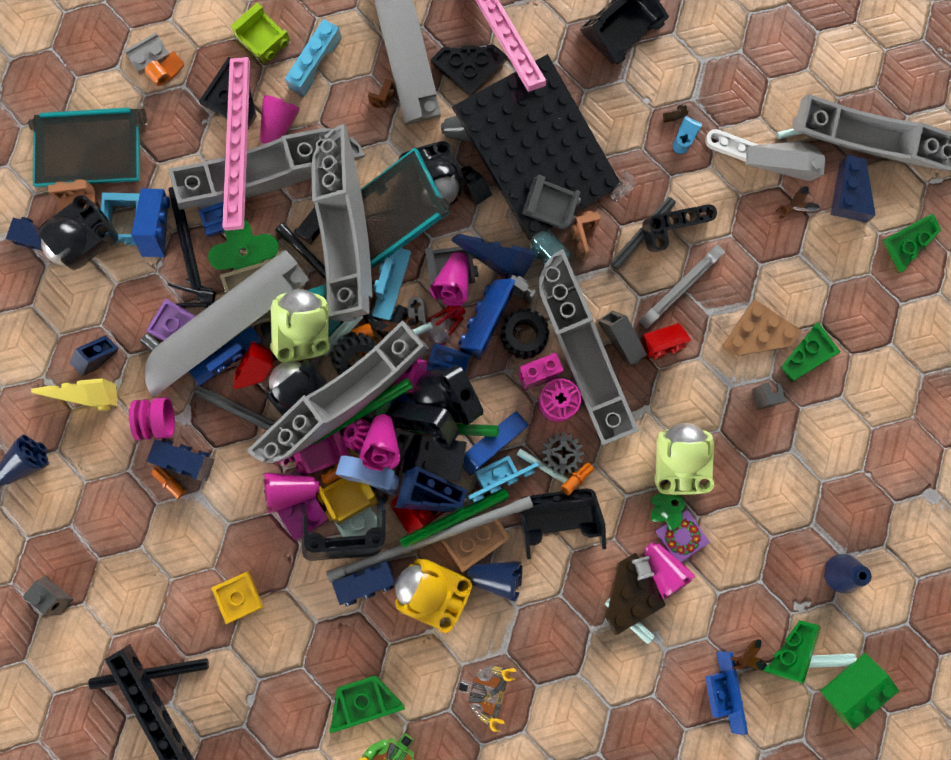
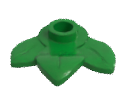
(665, 511)

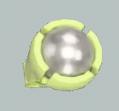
(299, 326)
(684, 459)

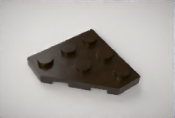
(631, 598)

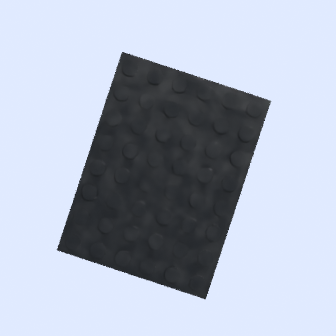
(535, 135)

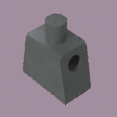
(45, 595)

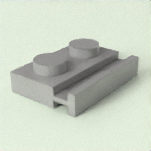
(147, 51)
(521, 289)

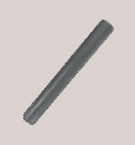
(638, 238)
(234, 408)

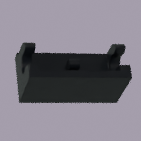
(309, 227)

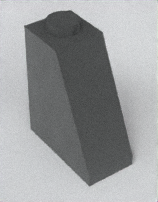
(622, 336)

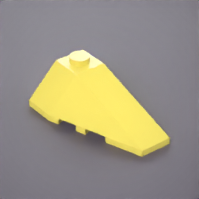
(91, 393)

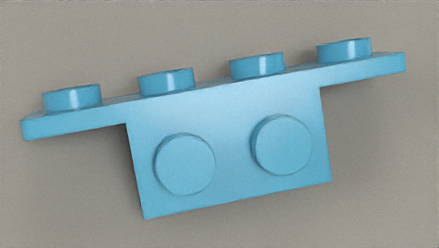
(389, 283)
(497, 474)

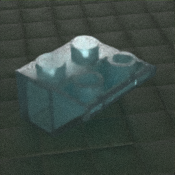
(546, 245)

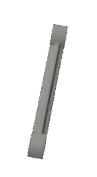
(689, 279)

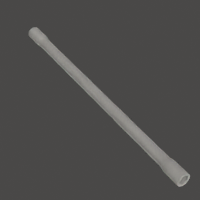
(515, 507)

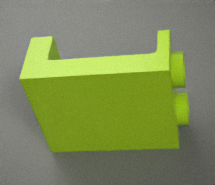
(260, 33)

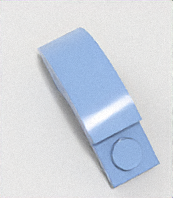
(353, 470)

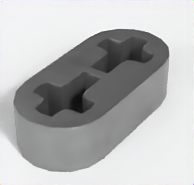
(422, 311)

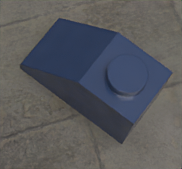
(24, 233)
(92, 355)

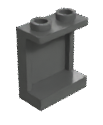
(551, 203)
(437, 258)

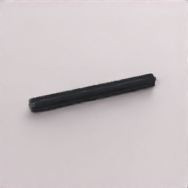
(186, 243)
(155, 672)

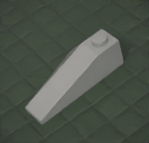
(789, 158)

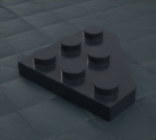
(469, 65)
(216, 95)

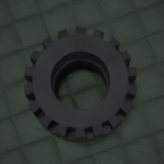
(524, 318)
(349, 346)

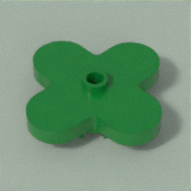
(228, 254)

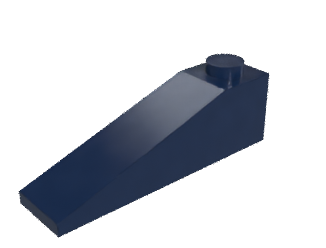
(500, 259)

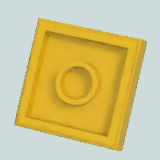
(237, 597)

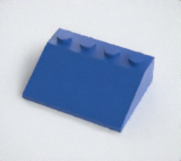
(487, 317)

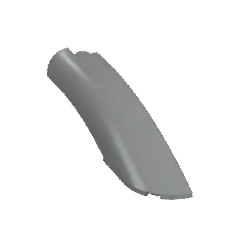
(267, 169)
(342, 227)
(221, 321)
(584, 350)
(341, 398)

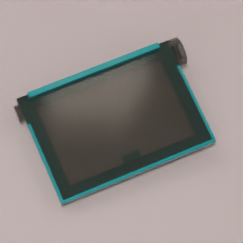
(87, 146)
(400, 206)

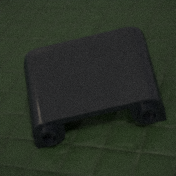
(622, 25)

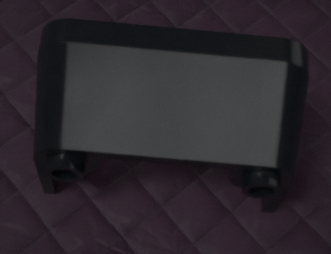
(562, 512)
(317, 547)

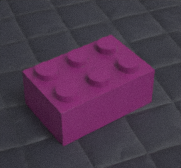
(292, 515)

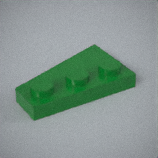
(796, 654)

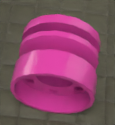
(549, 406)
(152, 419)

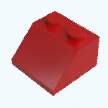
(254, 366)

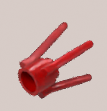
(452, 313)

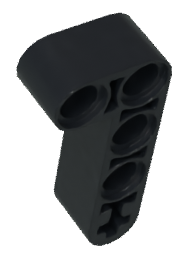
(679, 221)
(425, 419)

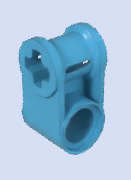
(686, 134)

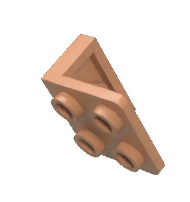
(66, 192)
(582, 224)

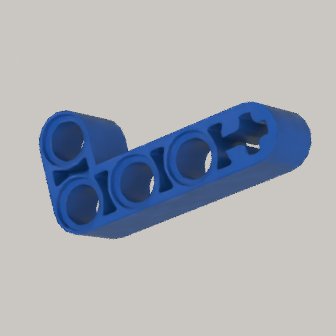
(489, 446)

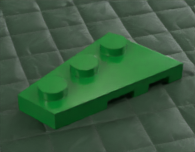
(909, 241)
(810, 354)

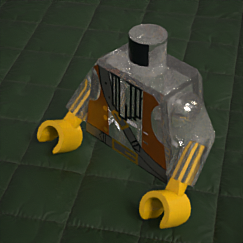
(487, 693)

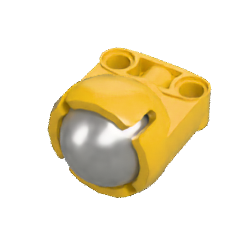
(431, 593)

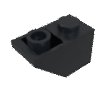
(475, 185)

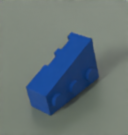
(151, 222)

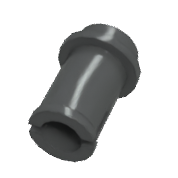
(148, 341)

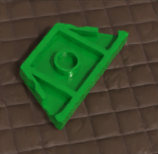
(363, 702)

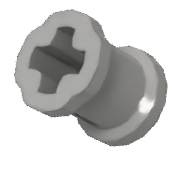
(643, 568)

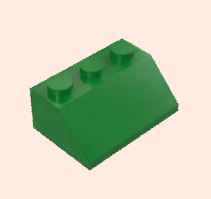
(859, 691)

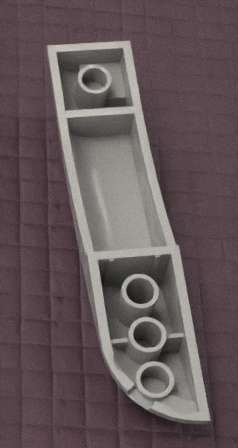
(408, 60)
(874, 134)

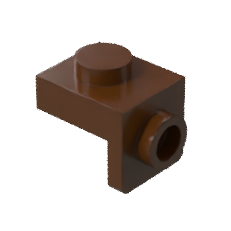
(382, 100)

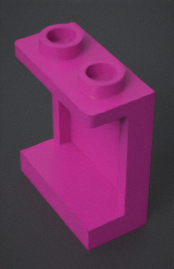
(540, 371)
(320, 455)

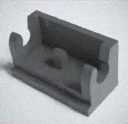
(765, 398)

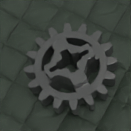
(553, 453)

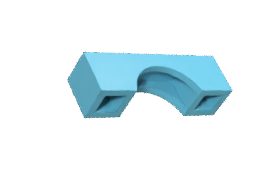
(322, 42)

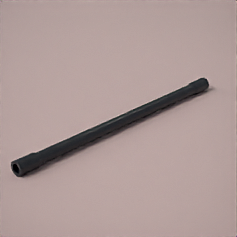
(290, 237)

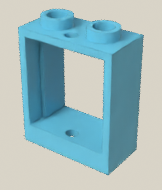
(119, 199)

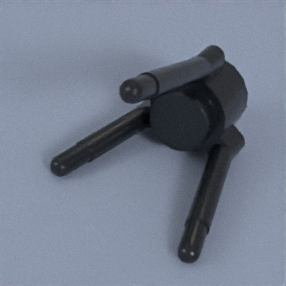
(205, 296)

